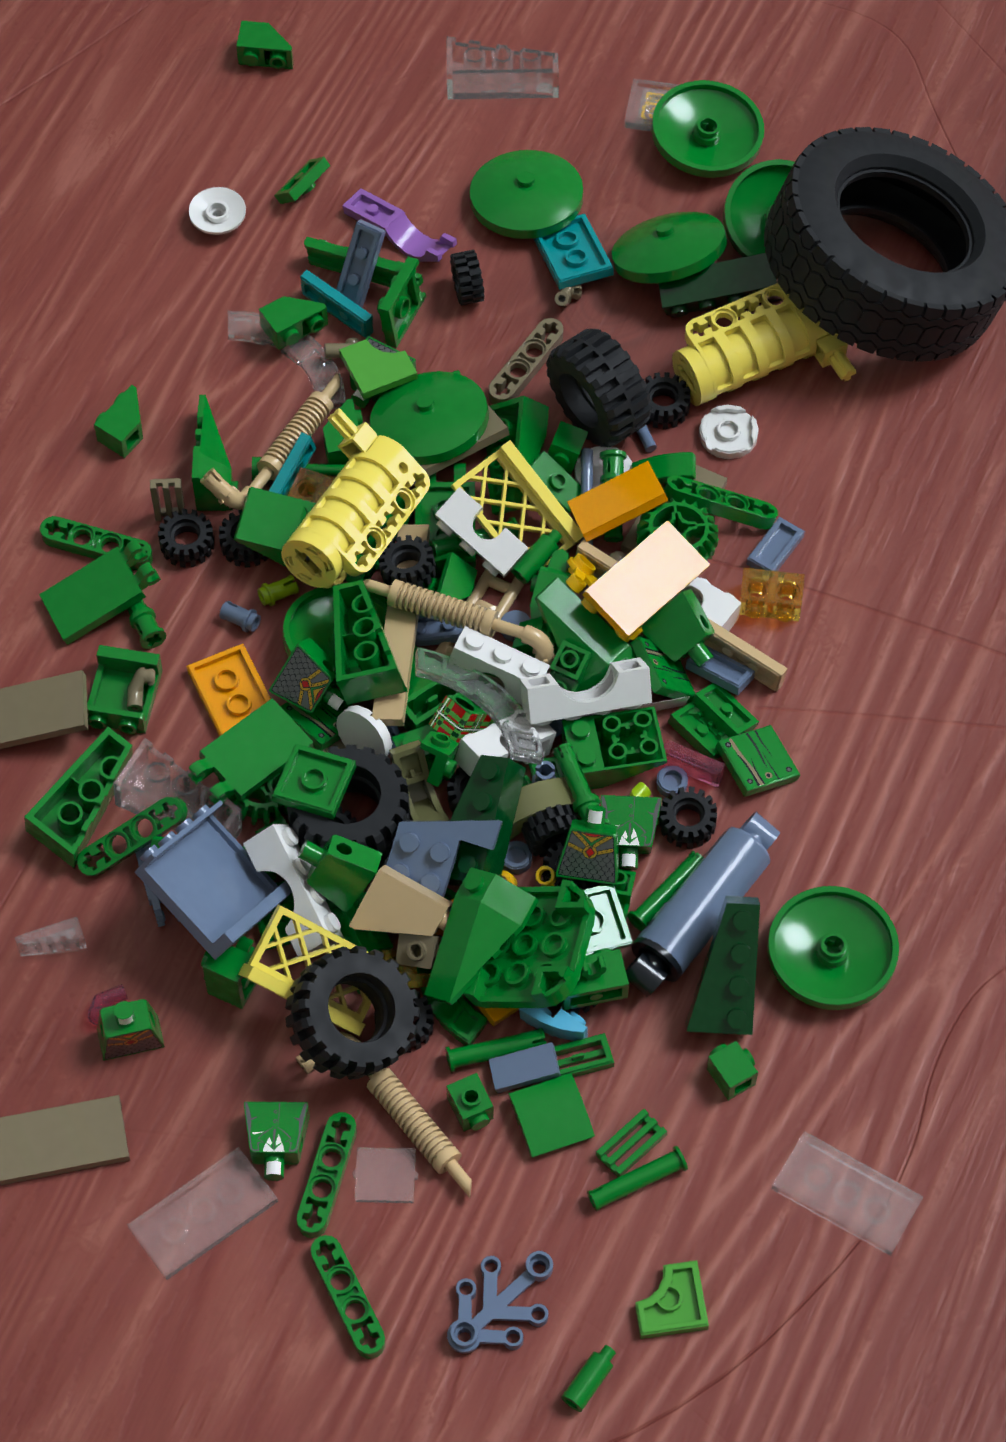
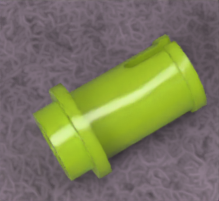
(277, 590)

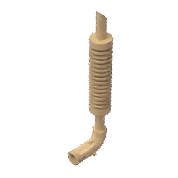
(305, 420)
(460, 613)
(413, 1122)

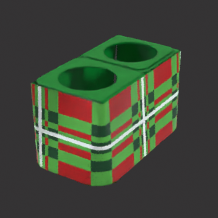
(457, 722)

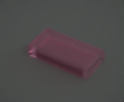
(694, 763)

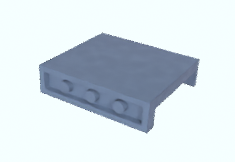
(209, 882)

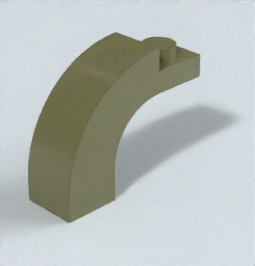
(422, 796)
(538, 797)

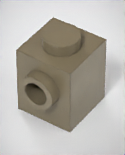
(417, 950)

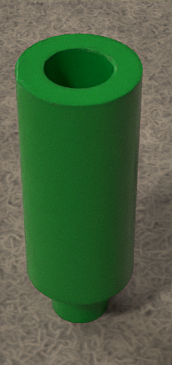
(536, 556)
(589, 1379)

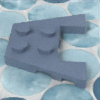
(429, 848)

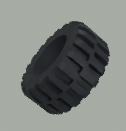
(599, 387)
(371, 777)
(385, 990)

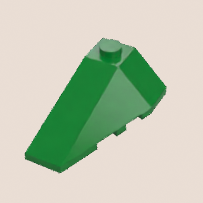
(527, 429)
(209, 454)
(572, 622)
(478, 924)

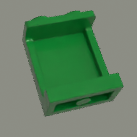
(110, 687)

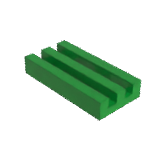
(589, 1067)
(650, 1124)

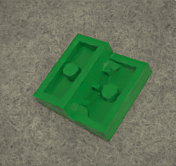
(710, 718)
(551, 1115)

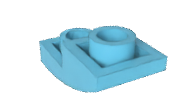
(563, 1025)

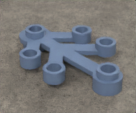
(497, 1307)

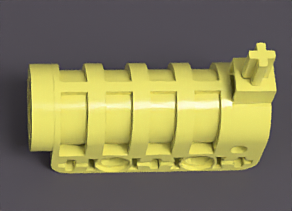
(753, 345)
(355, 507)

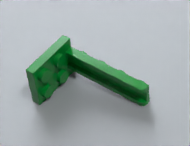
(403, 297)

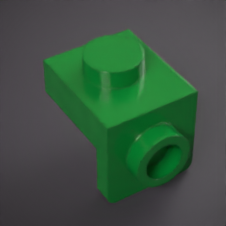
(444, 750)

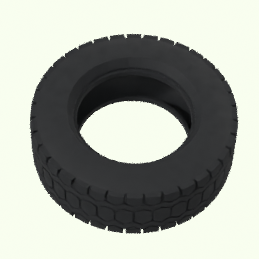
(859, 290)

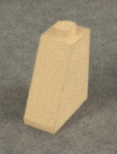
(400, 906)

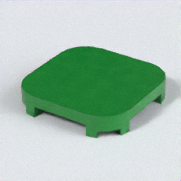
(544, 958)

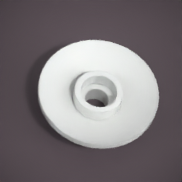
(217, 202)

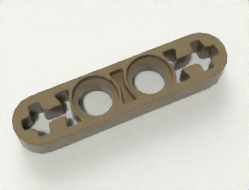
(524, 361)

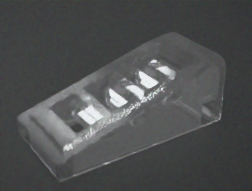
(53, 939)

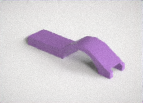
(397, 226)

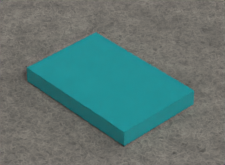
(575, 254)

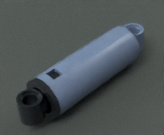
(691, 914)

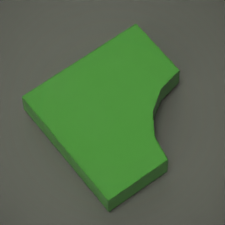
(376, 370)
(676, 1305)

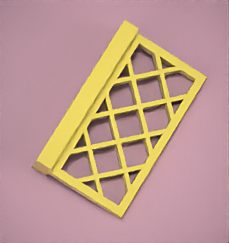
(533, 490)
(281, 984)

